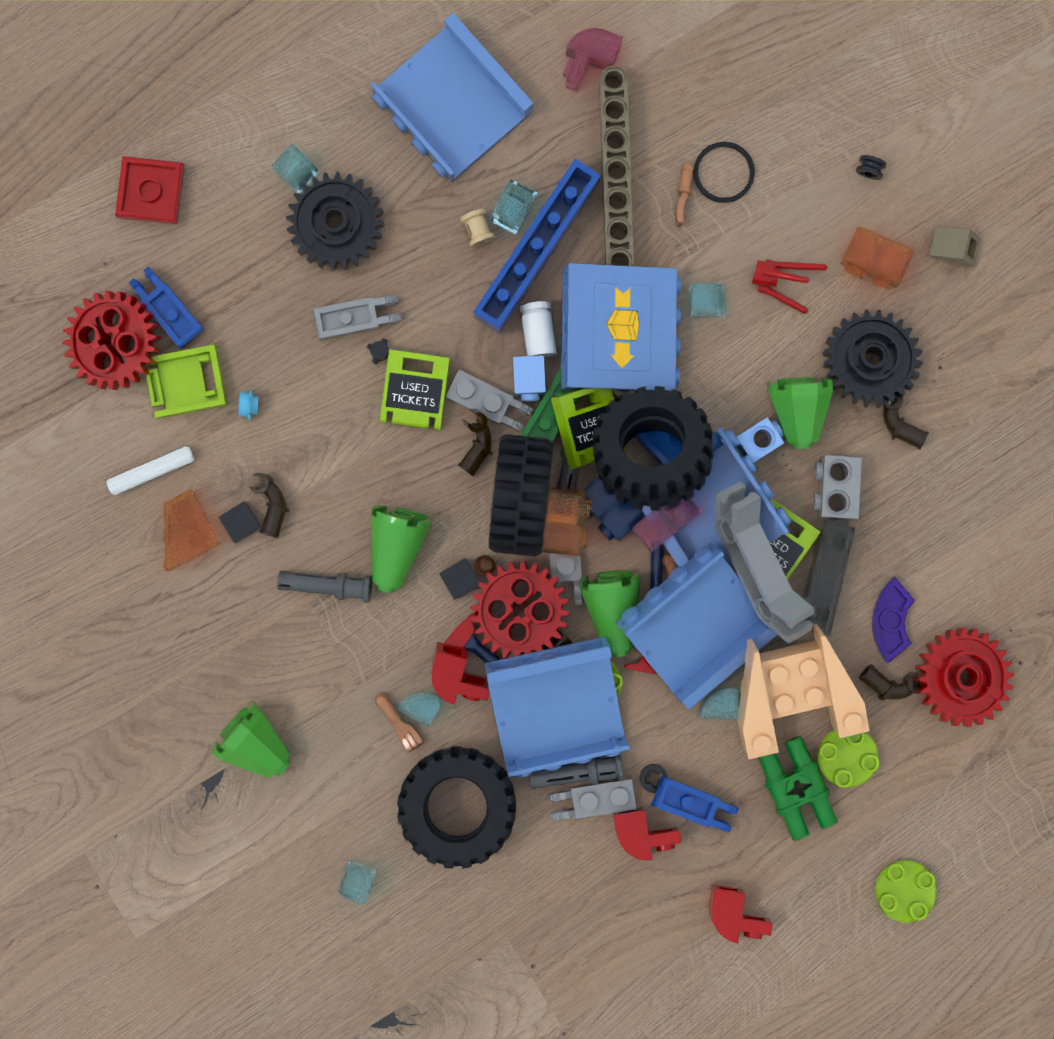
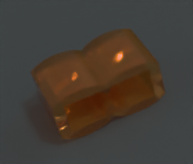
(877, 258)
(565, 521)

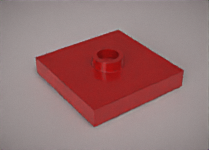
(149, 190)

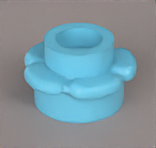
(248, 404)

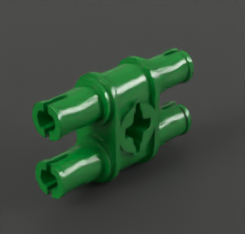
(812, 793)

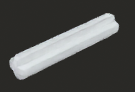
(150, 470)

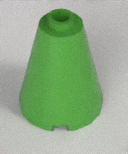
(395, 544)
(607, 601)

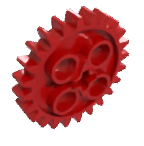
(132, 324)
(503, 589)

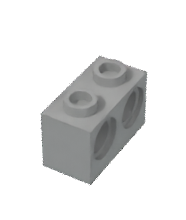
(847, 489)

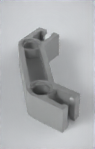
(757, 565)

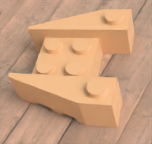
(792, 683)

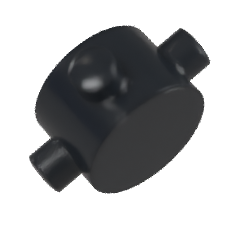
(379, 350)

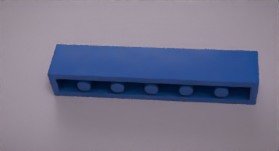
(537, 246)

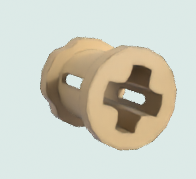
(477, 228)

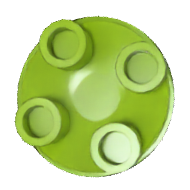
(848, 759)
(905, 891)

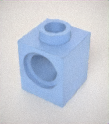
(529, 377)
(774, 435)

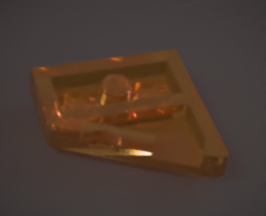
(186, 530)

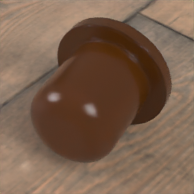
(484, 565)

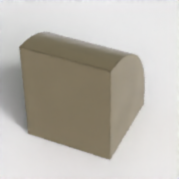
(955, 246)

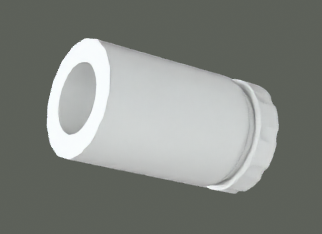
(538, 329)

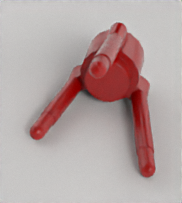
(769, 272)

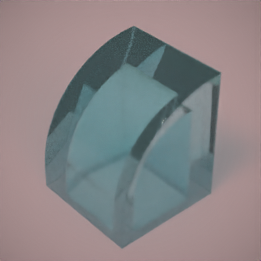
(294, 168)
(513, 206)
(707, 300)
(720, 704)
(421, 706)
(357, 882)

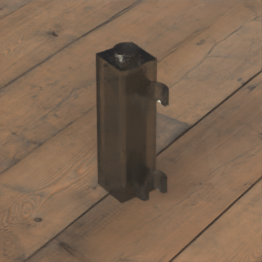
(828, 571)

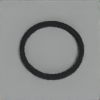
(729, 145)

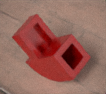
(449, 675)
(637, 840)
(728, 918)

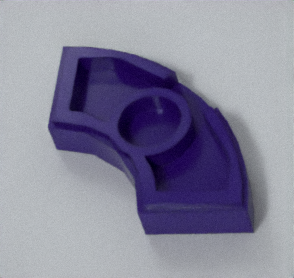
(889, 620)

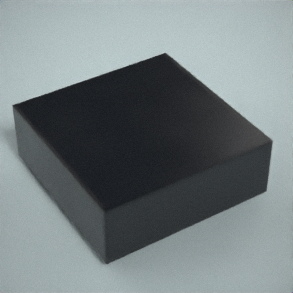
(240, 522)
(459, 578)

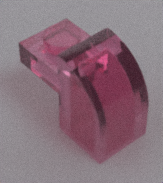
(592, 48)
(663, 524)

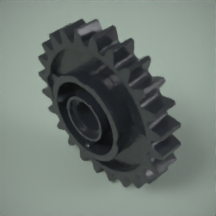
(330, 199)
(869, 380)

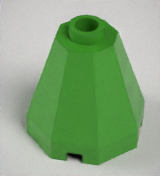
(800, 408)
(253, 743)

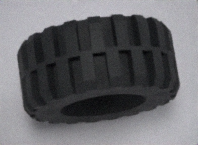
(653, 412)
(520, 495)
(450, 849)

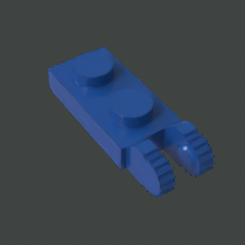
(168, 310)
(691, 804)

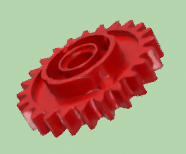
(942, 677)

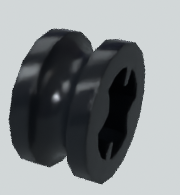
(871, 167)
(644, 772)

